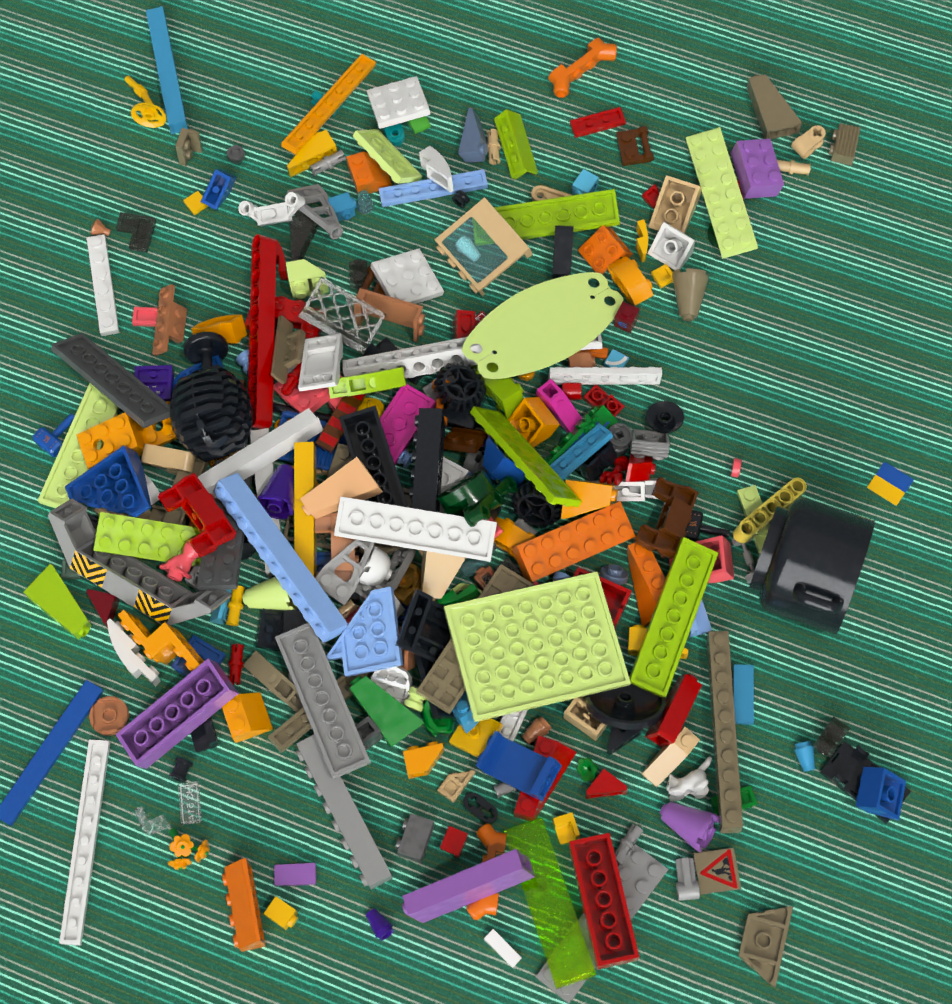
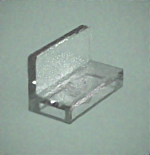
(149, 825)

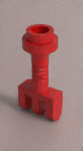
(615, 476)

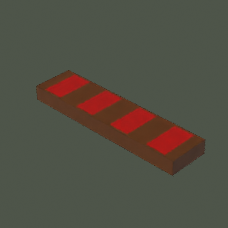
(333, 430)

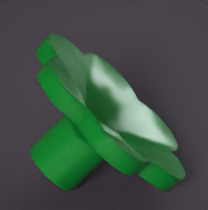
(587, 769)

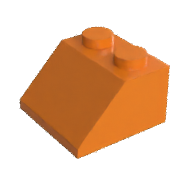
(367, 173)

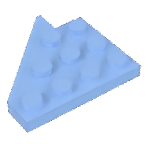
(370, 636)

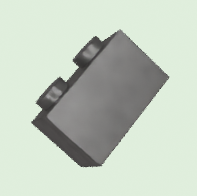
(415, 838)

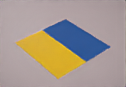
(890, 483)

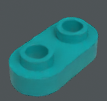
(390, 130)

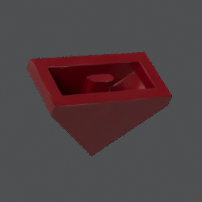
(104, 603)

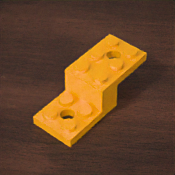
(122, 431)
(163, 643)

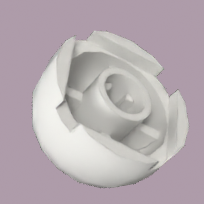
(376, 568)

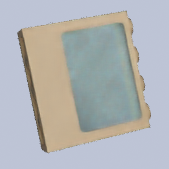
(481, 245)

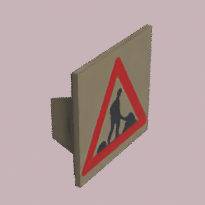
(717, 871)

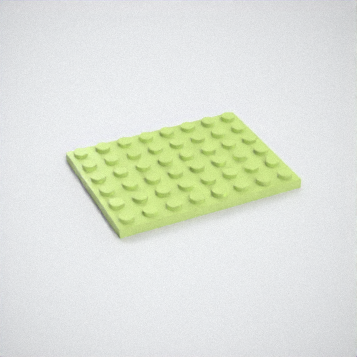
(536, 646)

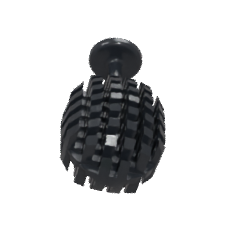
(211, 405)

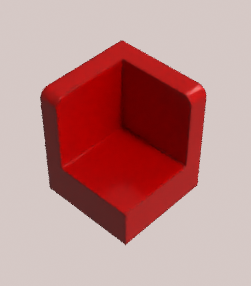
(454, 841)

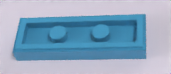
(743, 694)

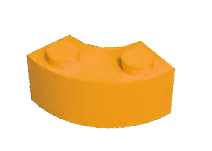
(630, 280)
(229, 326)
(511, 536)

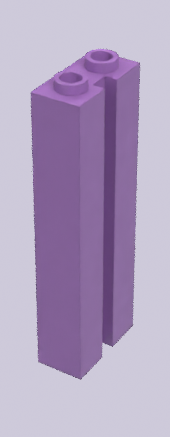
(468, 886)

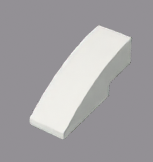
(436, 168)

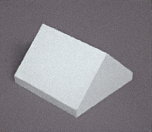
(672, 247)

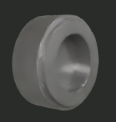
(235, 154)

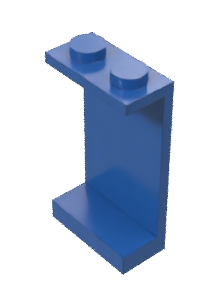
(518, 766)

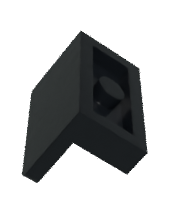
(205, 736)

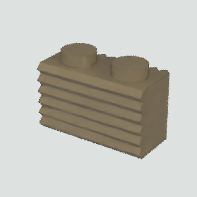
(845, 144)

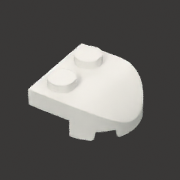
(394, 681)

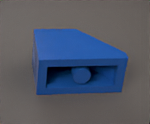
(218, 188)

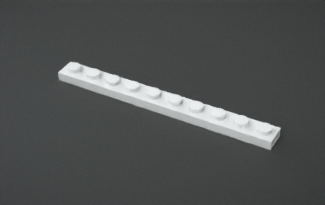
(84, 843)

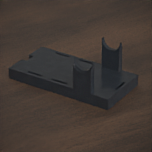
(847, 770)

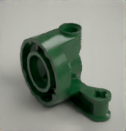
(475, 497)

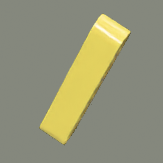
(763, 514)

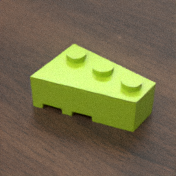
(502, 391)

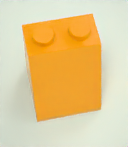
(593, 497)

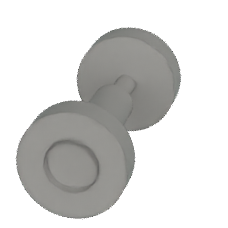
(748, 558)

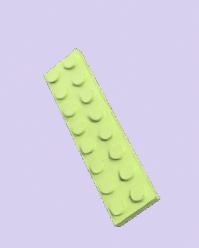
(721, 193)
(70, 460)

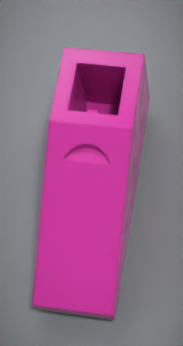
(559, 405)

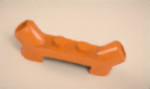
(562, 77)
(495, 844)

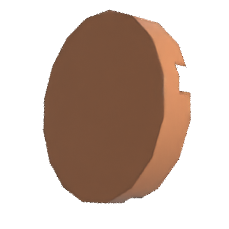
(109, 715)

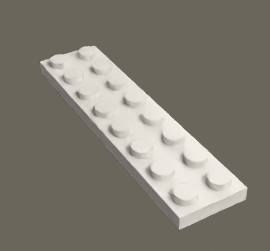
(414, 529)

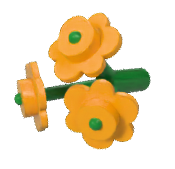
(182, 847)

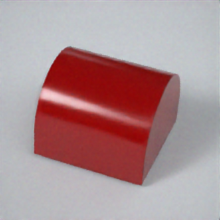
(572, 390)

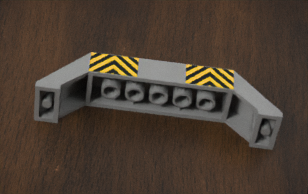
(125, 575)

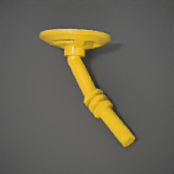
(147, 109)

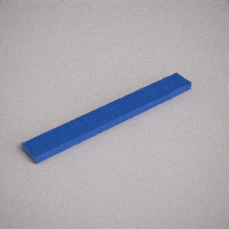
(49, 752)

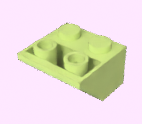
(304, 278)

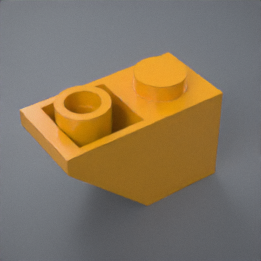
(422, 760)

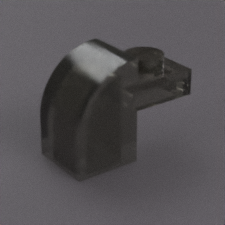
(831, 737)

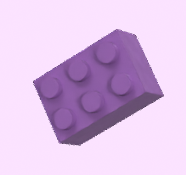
(757, 168)

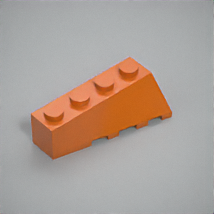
(646, 578)

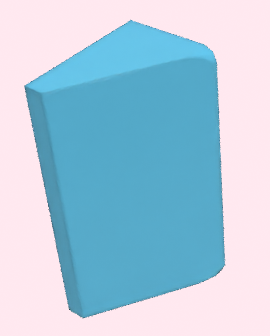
(219, 614)

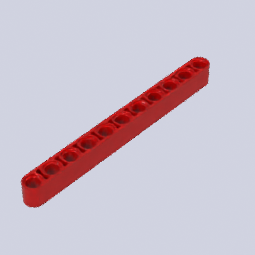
(262, 329)

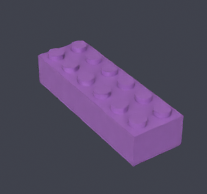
(176, 714)

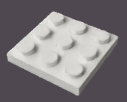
(398, 102)
(407, 277)

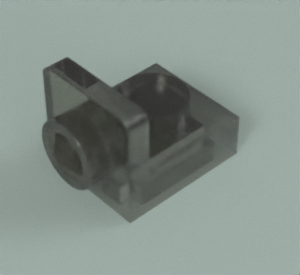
(358, 273)

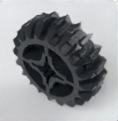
(454, 392)
(535, 508)

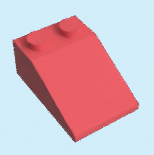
(723, 565)

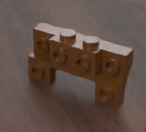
(672, 520)

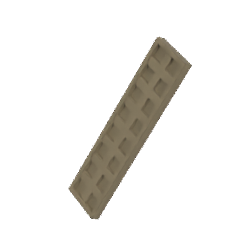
(444, 682)

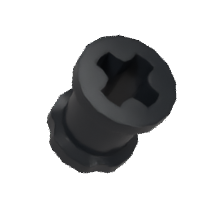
(181, 769)

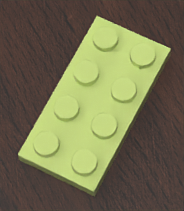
(387, 156)

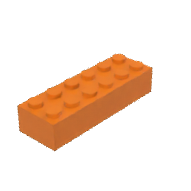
(573, 542)

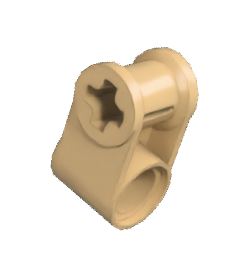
(809, 141)

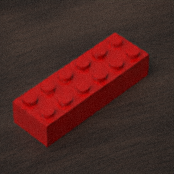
(603, 901)

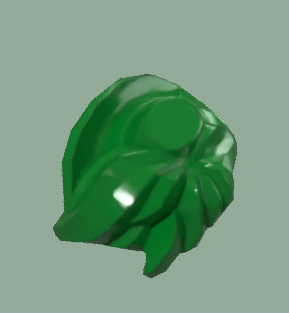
(436, 725)

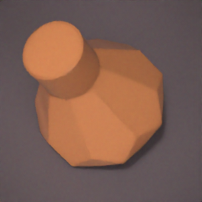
(98, 228)

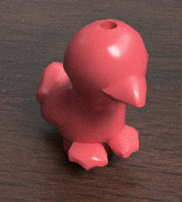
(180, 565)

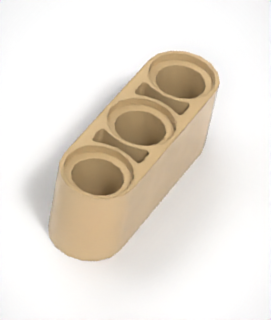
(168, 458)

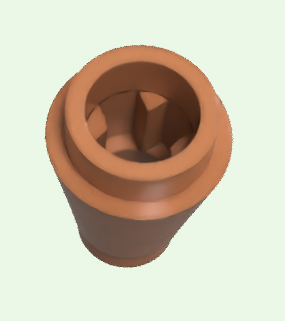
(538, 728)

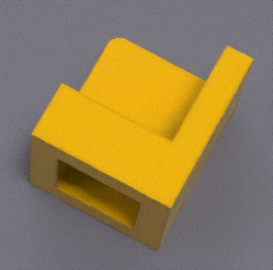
(566, 828)

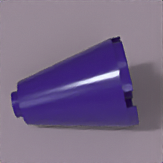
(278, 493)

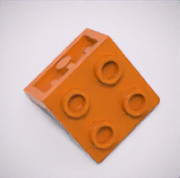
(603, 249)

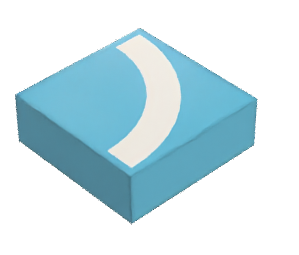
(616, 359)

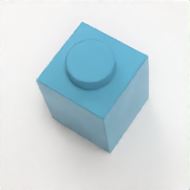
(585, 183)

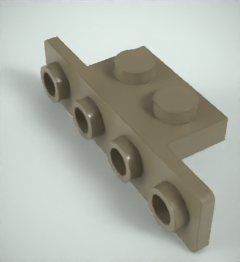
(287, 349)

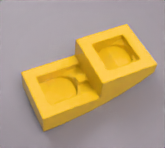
(642, 241)

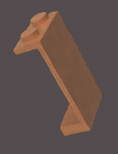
(396, 311)

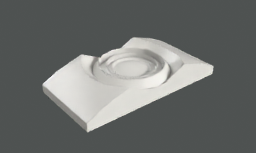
(321, 362)

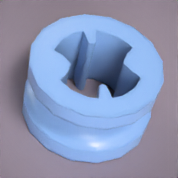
(405, 458)

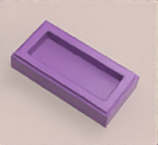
(295, 874)

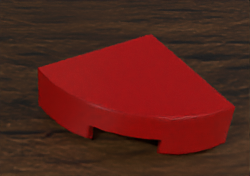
(651, 196)

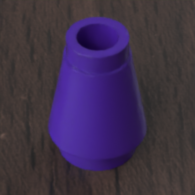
(380, 925)

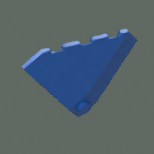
(114, 484)

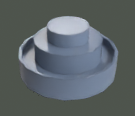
(614, 574)

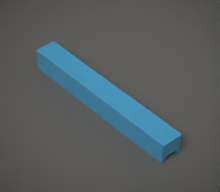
(166, 70)

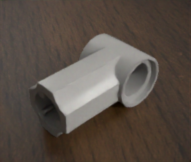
(687, 885)

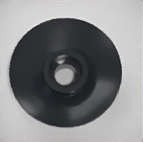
(665, 411)

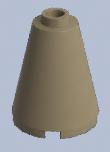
(689, 291)

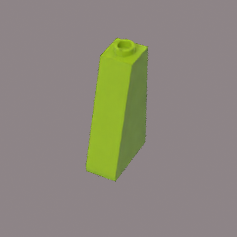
(56, 600)

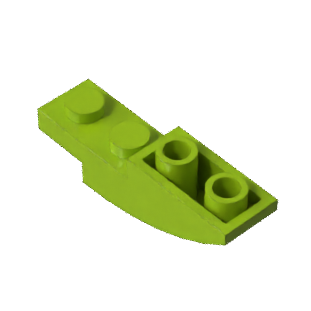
(368, 382)

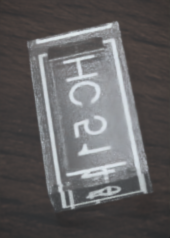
(189, 803)

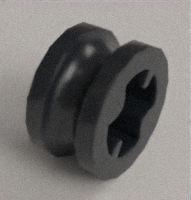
(460, 199)

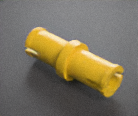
(235, 606)

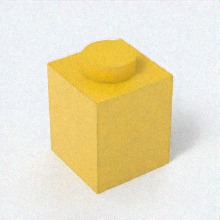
(281, 913)

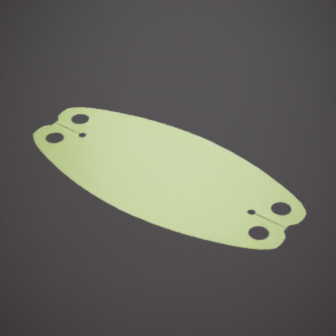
(542, 325)

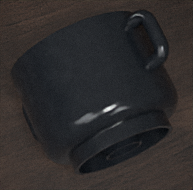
(812, 563)

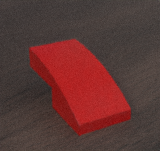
(280, 259)

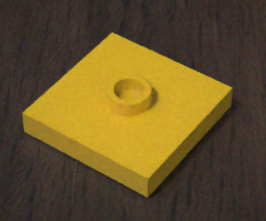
(475, 740)

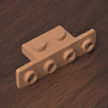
(169, 321)

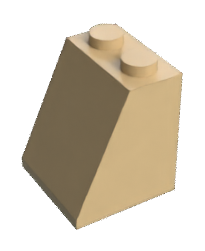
(438, 572)

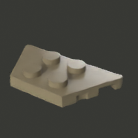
(765, 942)

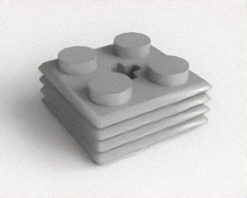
(649, 444)

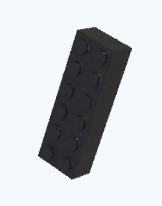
(368, 443)
(428, 459)

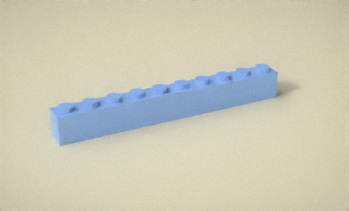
(280, 557)

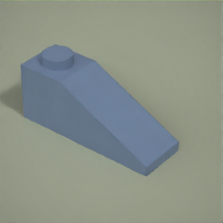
(473, 141)

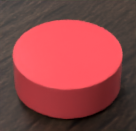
(736, 468)

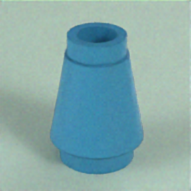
(805, 755)

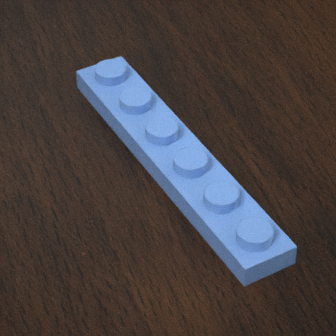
(429, 189)

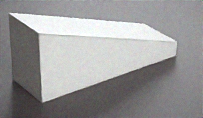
(497, 943)

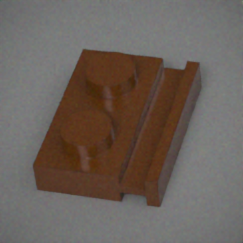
(465, 440)

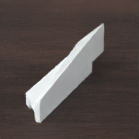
(634, 490)

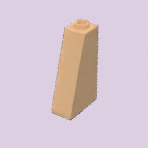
(350, 482)

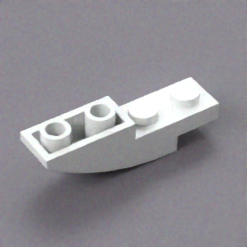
(127, 649)

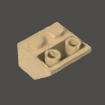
(580, 717)

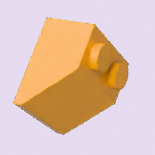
(534, 420)
(247, 716)

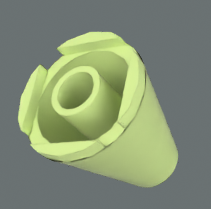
(268, 596)

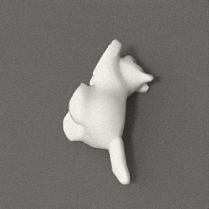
(693, 783)

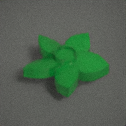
(589, 423)

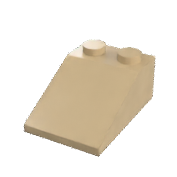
(675, 204)

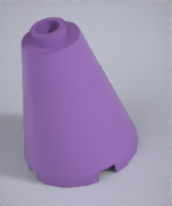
(690, 823)

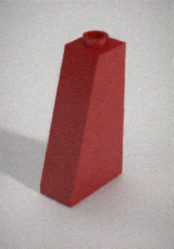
(676, 711)

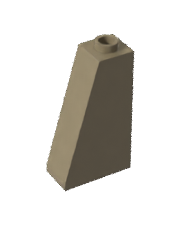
(771, 109)

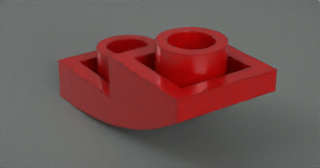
(598, 397)

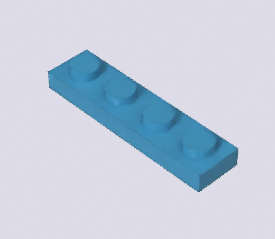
(581, 451)

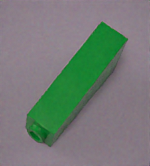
(386, 712)

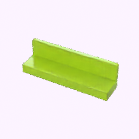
(515, 144)

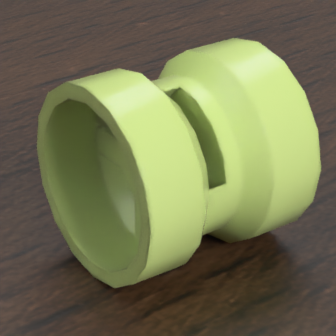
(414, 701)

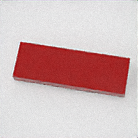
(597, 122)

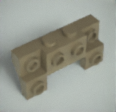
(178, 515)

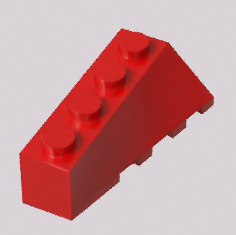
(528, 806)

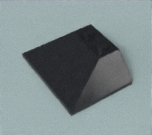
(424, 628)

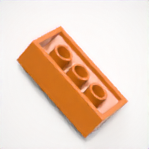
(244, 906)

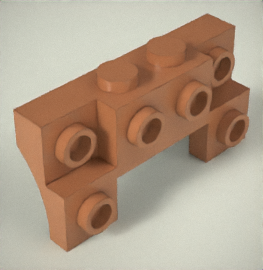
(327, 525)

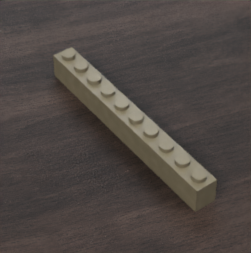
(724, 732)

